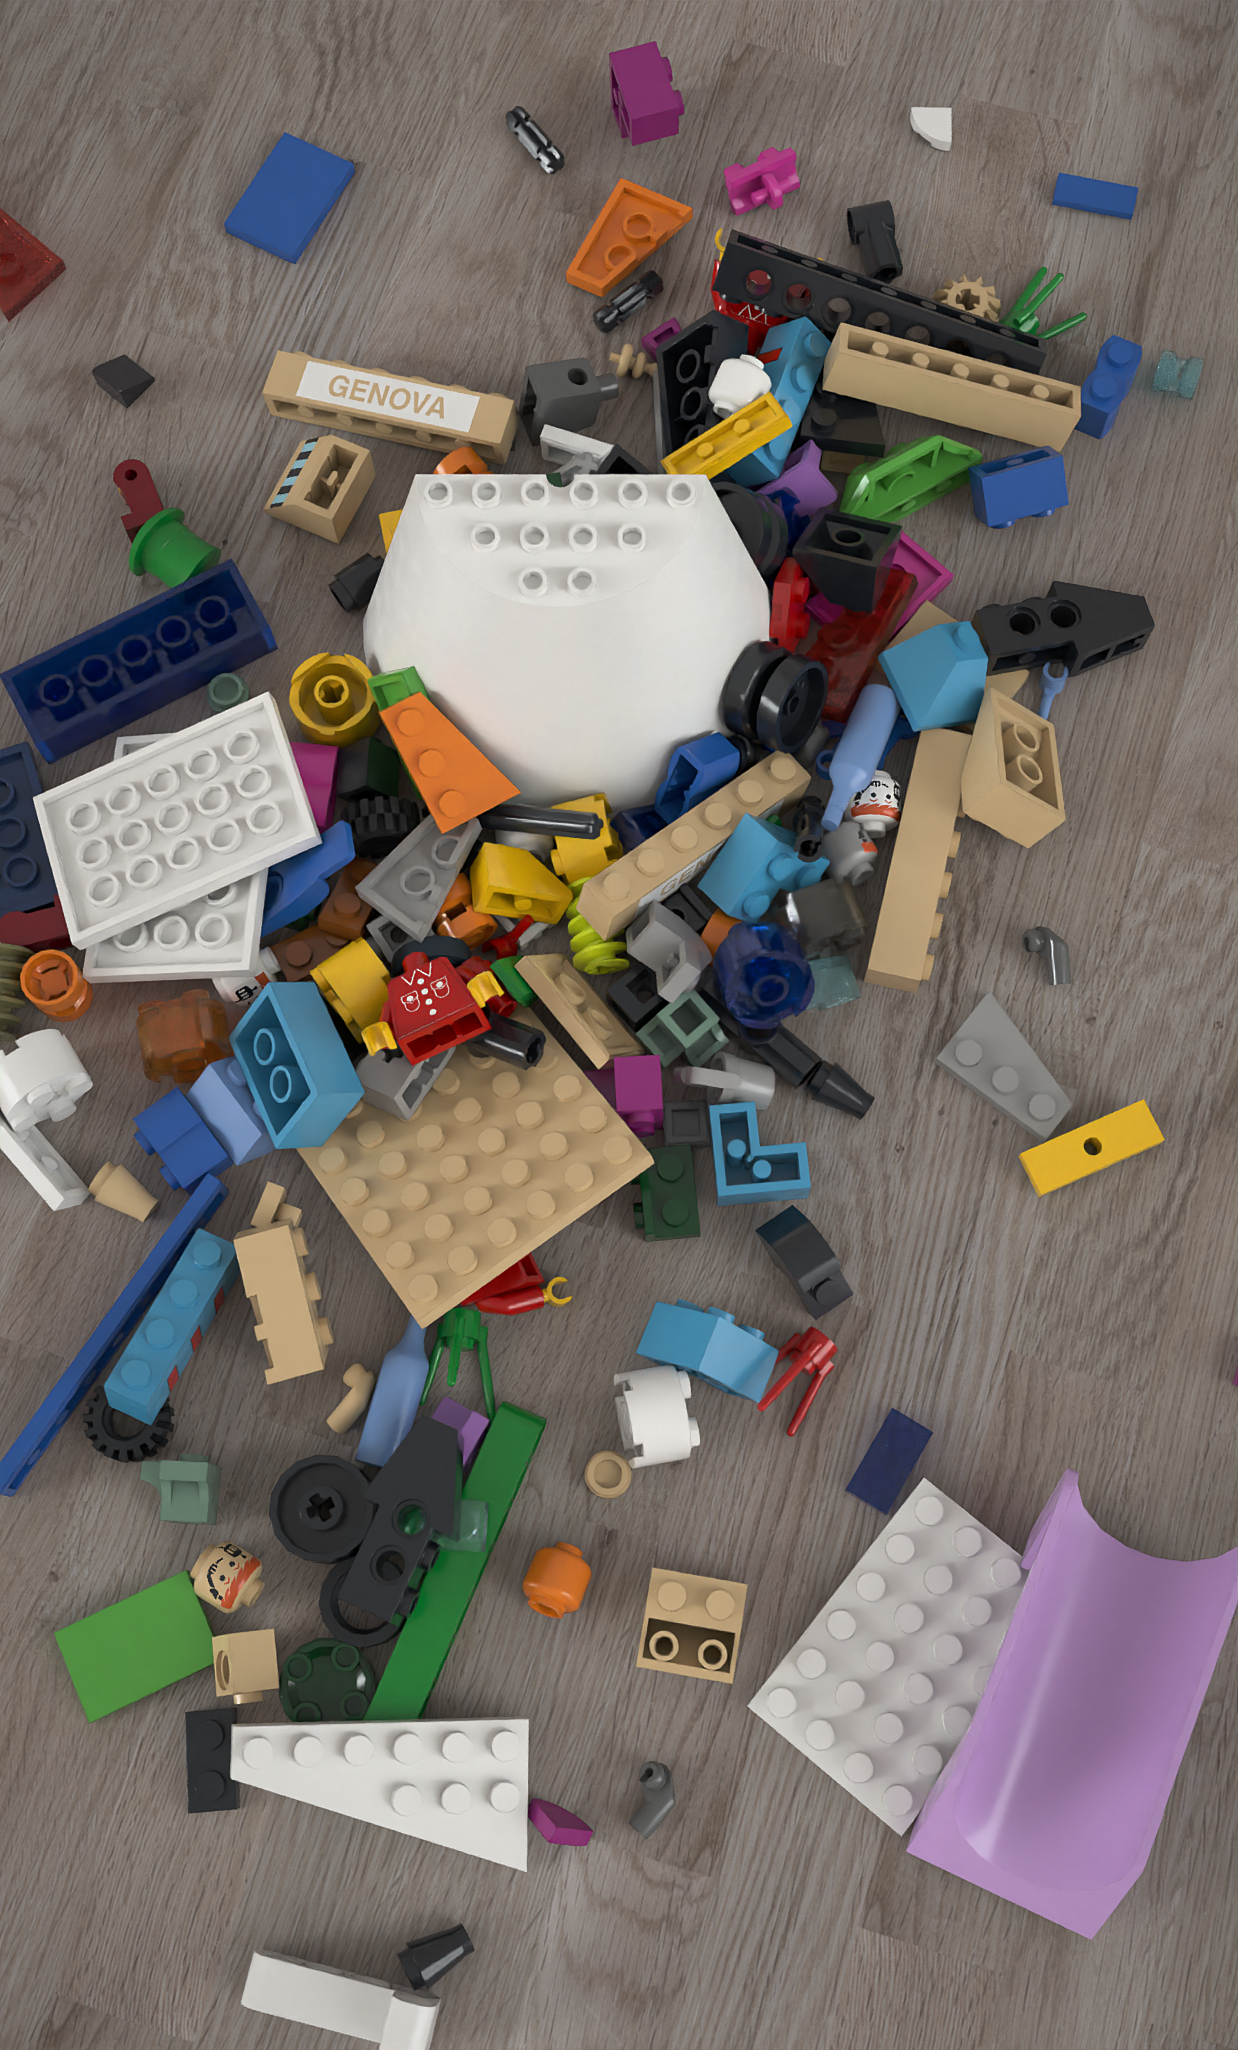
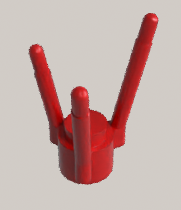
(810, 1354)

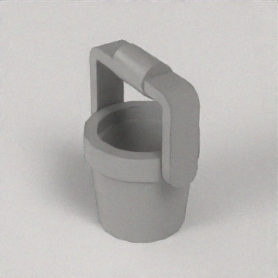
(730, 1080)

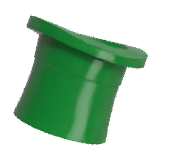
(171, 549)

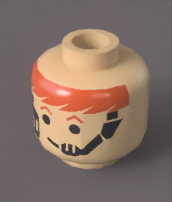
(227, 1577)

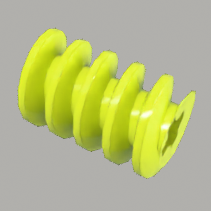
(592, 952)

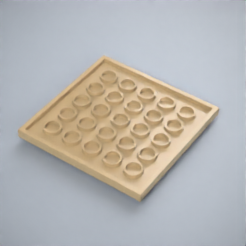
(476, 1172)

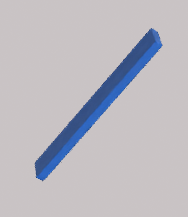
(109, 1335)

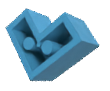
(755, 866)
(750, 1171)
(709, 1348)

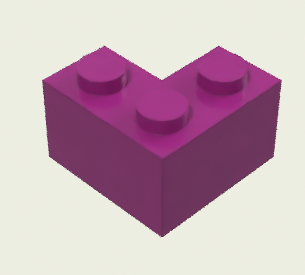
(643, 94)
(633, 1092)

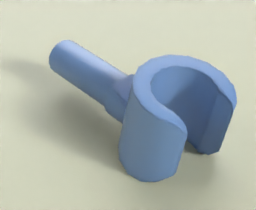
(1050, 687)

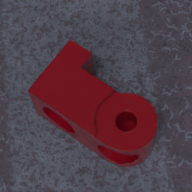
(137, 492)
(37, 930)

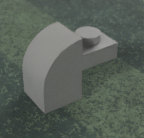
(669, 949)

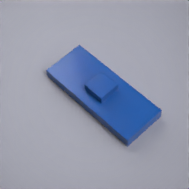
(1095, 196)

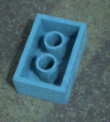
(295, 1065)

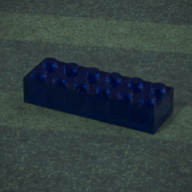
(139, 661)

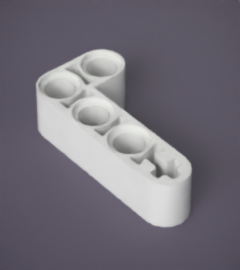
(341, 2001)

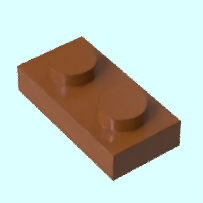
(345, 911)
(305, 951)

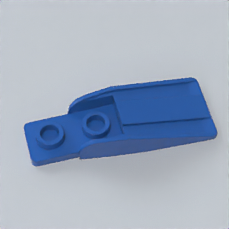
(298, 882)

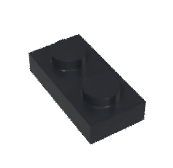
(209, 1761)

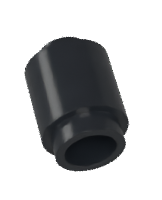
(356, 582)

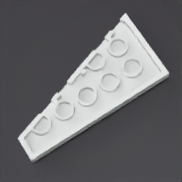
(422, 1777)

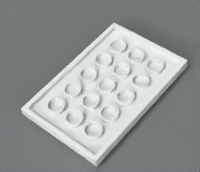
(175, 821)
(194, 941)
(899, 1656)

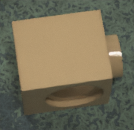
(245, 1665)

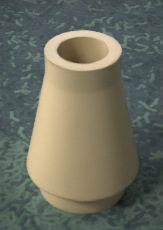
(122, 1191)

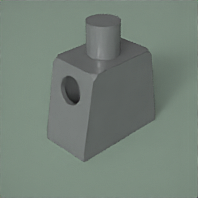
(563, 396)

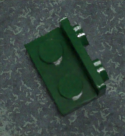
(668, 1196)

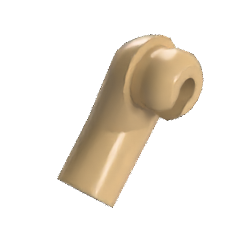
(355, 1401)

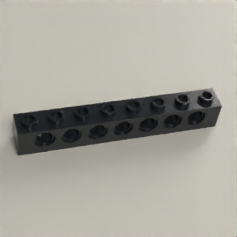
(865, 296)

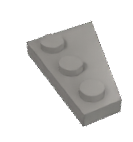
(419, 875)
(1004, 1070)

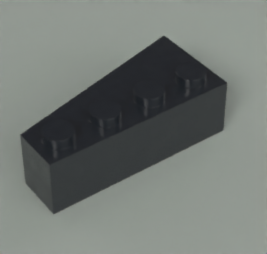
(685, 375)

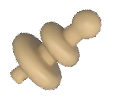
(627, 361)

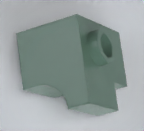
(685, 1030)
(186, 1488)

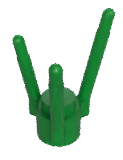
(1026, 320)
(460, 1332)

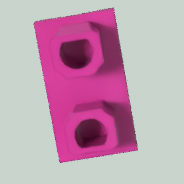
(762, 181)

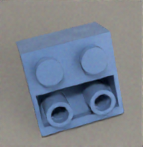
(230, 1111)

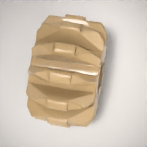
(970, 298)

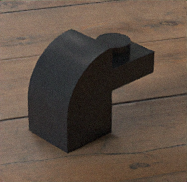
(806, 1260)

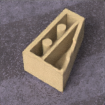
(283, 1299)

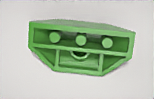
(908, 478)

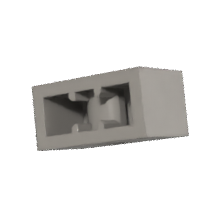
(397, 1085)

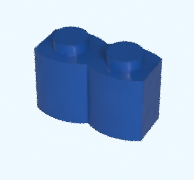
(1108, 385)
(696, 774)
(181, 1141)

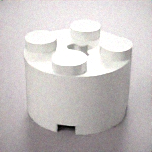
(41, 1080)
(655, 1415)

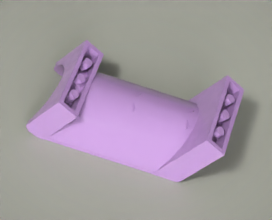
(1079, 1720)

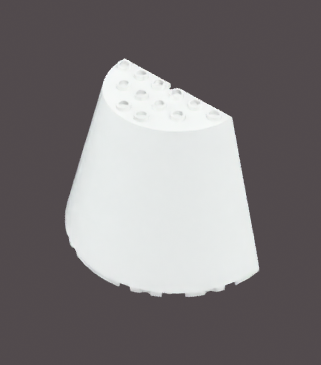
(570, 622)

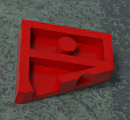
(789, 595)

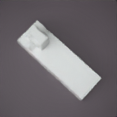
(42, 1166)

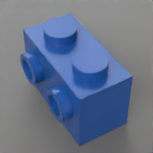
(1018, 487)

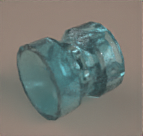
(1167, 372)

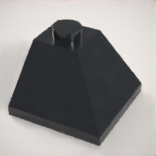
(848, 557)

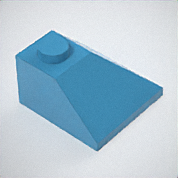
(938, 676)

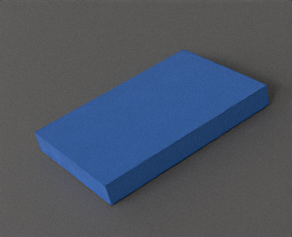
(289, 198)

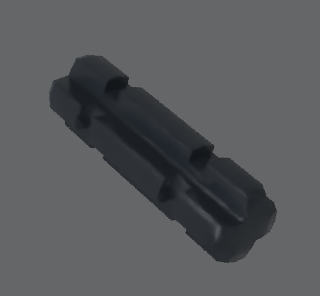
(535, 140)
(628, 301)

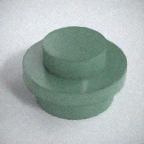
(227, 692)

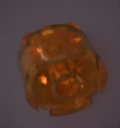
(182, 1036)

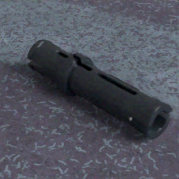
(809, 829)

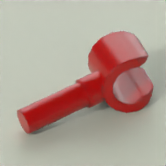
(506, 944)

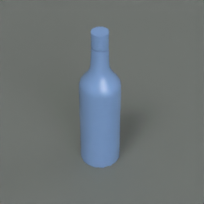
(860, 748)
(395, 1398)

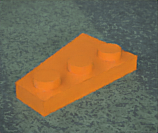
(624, 236)
(443, 763)

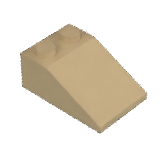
(1012, 771)

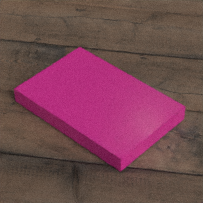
(909, 558)

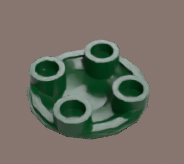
(326, 1682)

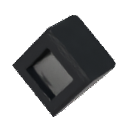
(122, 379)

